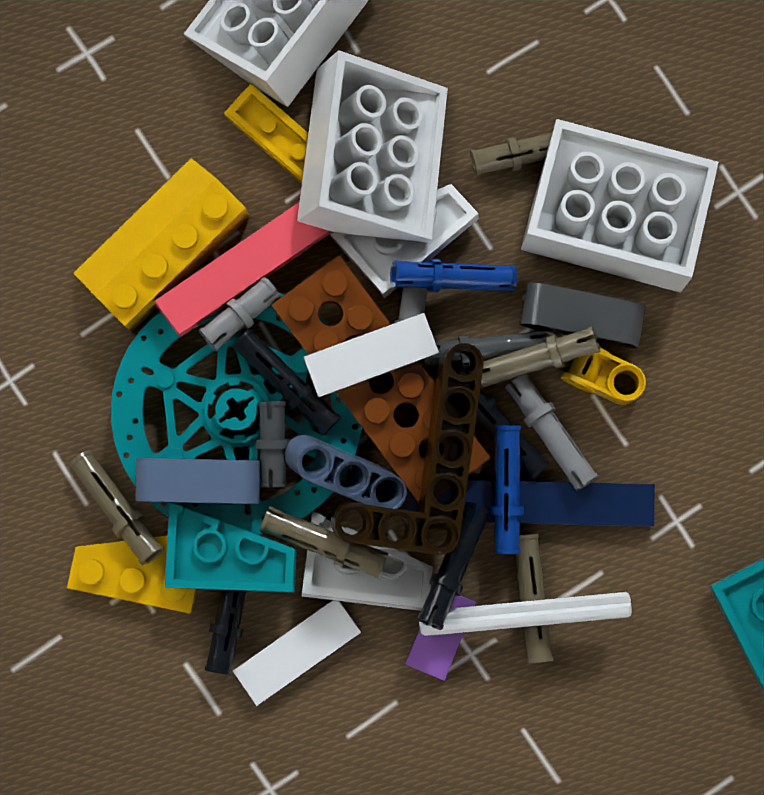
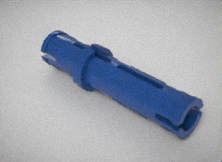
(460, 276)
(507, 539)

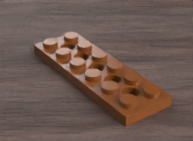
(372, 410)

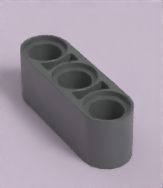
(570, 311)

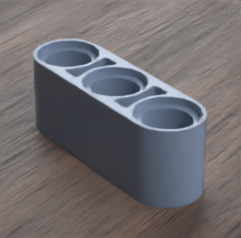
(330, 462)
(197, 480)

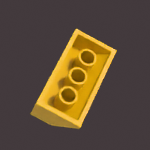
(162, 243)

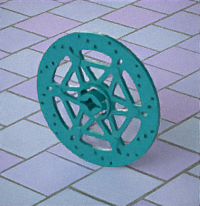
(130, 407)

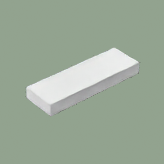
(371, 355)
(296, 651)

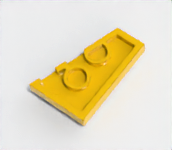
(117, 573)

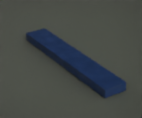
(562, 504)

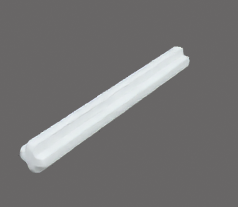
(532, 613)

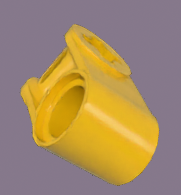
(601, 375)

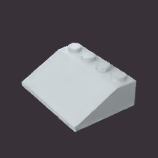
(273, 40)
(372, 151)
(620, 206)

